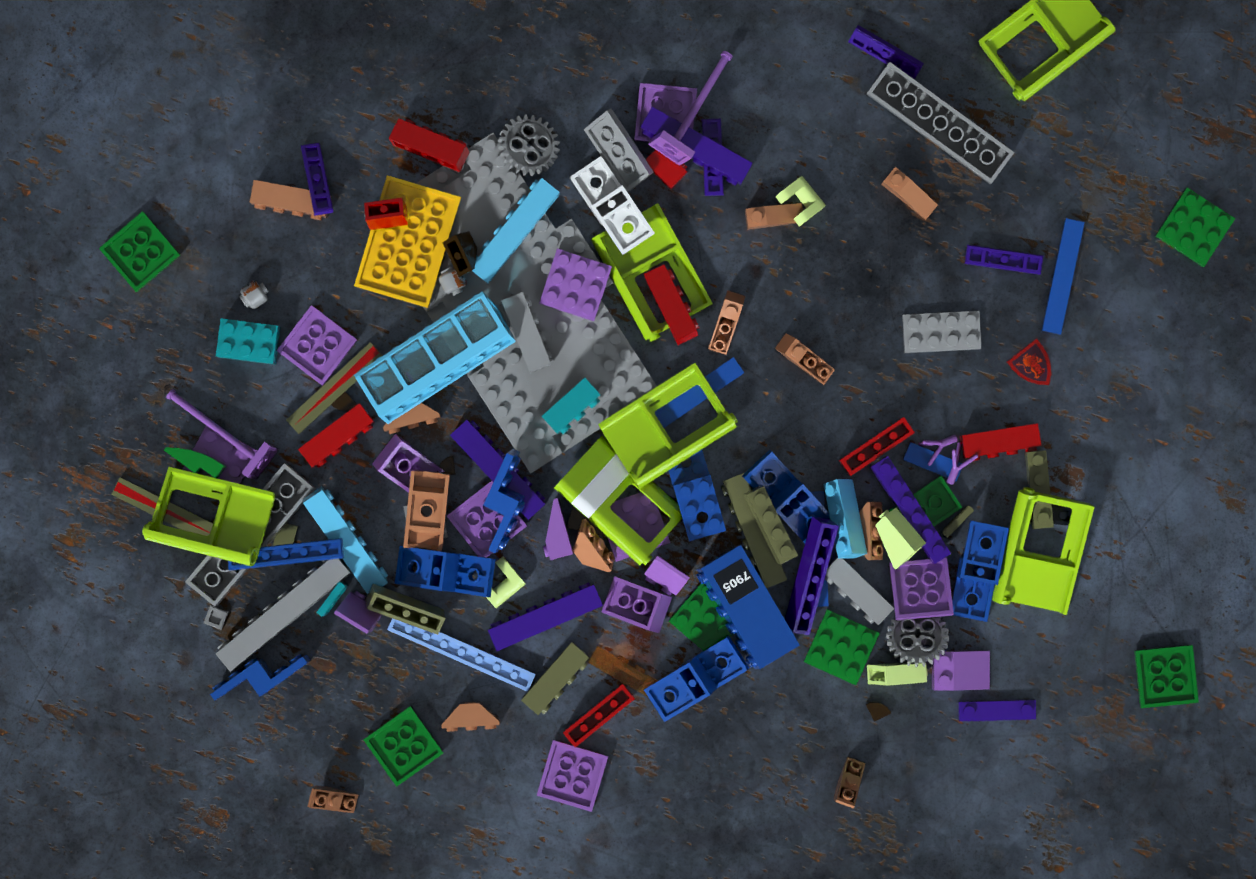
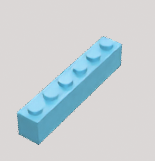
(515, 230)
(335, 526)

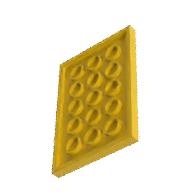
(408, 258)

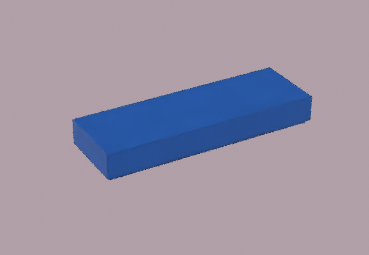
(921, 456)

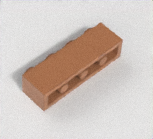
(282, 199)

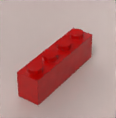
(429, 145)
(671, 305)
(337, 435)
(1001, 440)
(876, 446)
(598, 715)

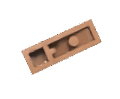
(909, 193)
(772, 215)

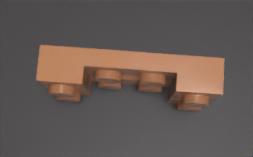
(426, 490)

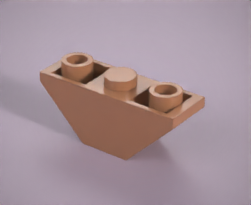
(412, 418)
(869, 518)
(591, 548)
(470, 716)
(849, 782)
(332, 799)

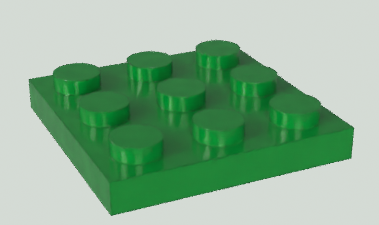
(1195, 227)
(139, 251)
(700, 620)
(841, 647)
(1166, 676)
(403, 746)

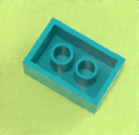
(248, 341)
(572, 406)

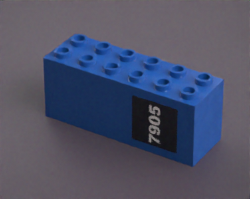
(747, 607)

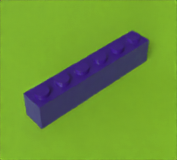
(707, 152)
(490, 461)
(910, 508)
(811, 575)
(545, 617)

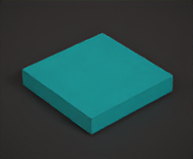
(332, 598)

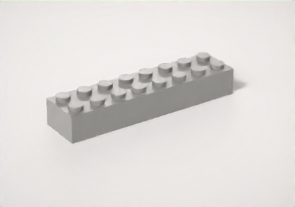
(940, 123)
(212, 577)
(283, 613)

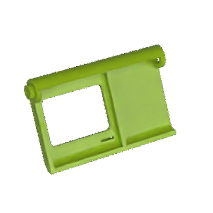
(651, 252)
(642, 440)

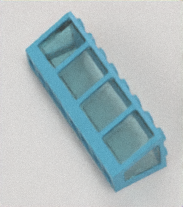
(435, 357)

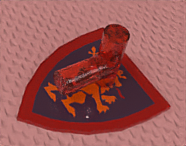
(1032, 364)

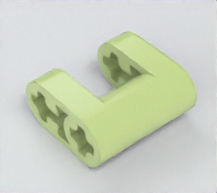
(806, 195)
(508, 586)

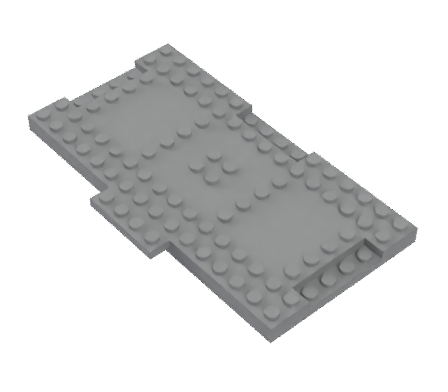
(578, 345)

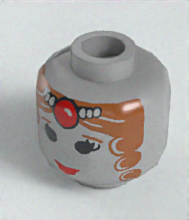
(451, 282)
(254, 294)

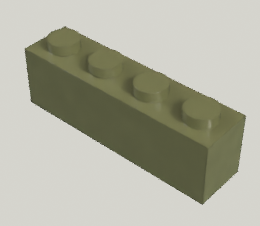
(1039, 481)
(770, 524)
(405, 609)
(555, 678)

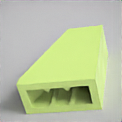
(898, 537)
(896, 674)

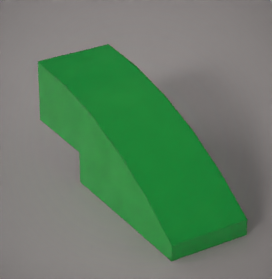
(196, 460)

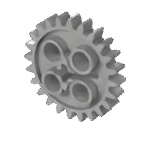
(538, 133)
(916, 652)

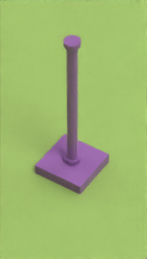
(671, 146)
(258, 460)

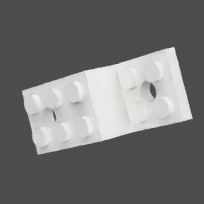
(612, 205)

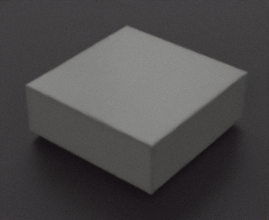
(216, 617)

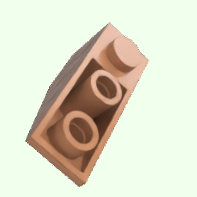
(726, 322)
(804, 358)

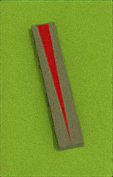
(332, 389)
(174, 514)

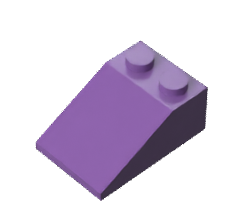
(399, 459)
(557, 537)
(666, 575)
(636, 604)
(355, 612)
(961, 671)

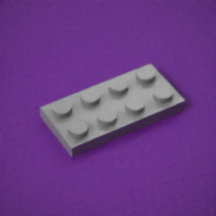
(618, 150)
(941, 331)

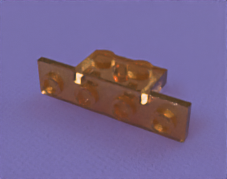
(620, 669)

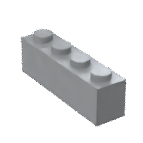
(526, 332)
(858, 590)

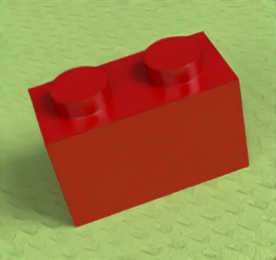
(666, 169)
(386, 213)

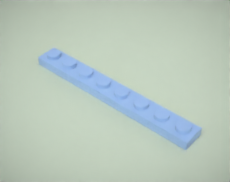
(466, 654)

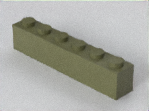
(762, 557)

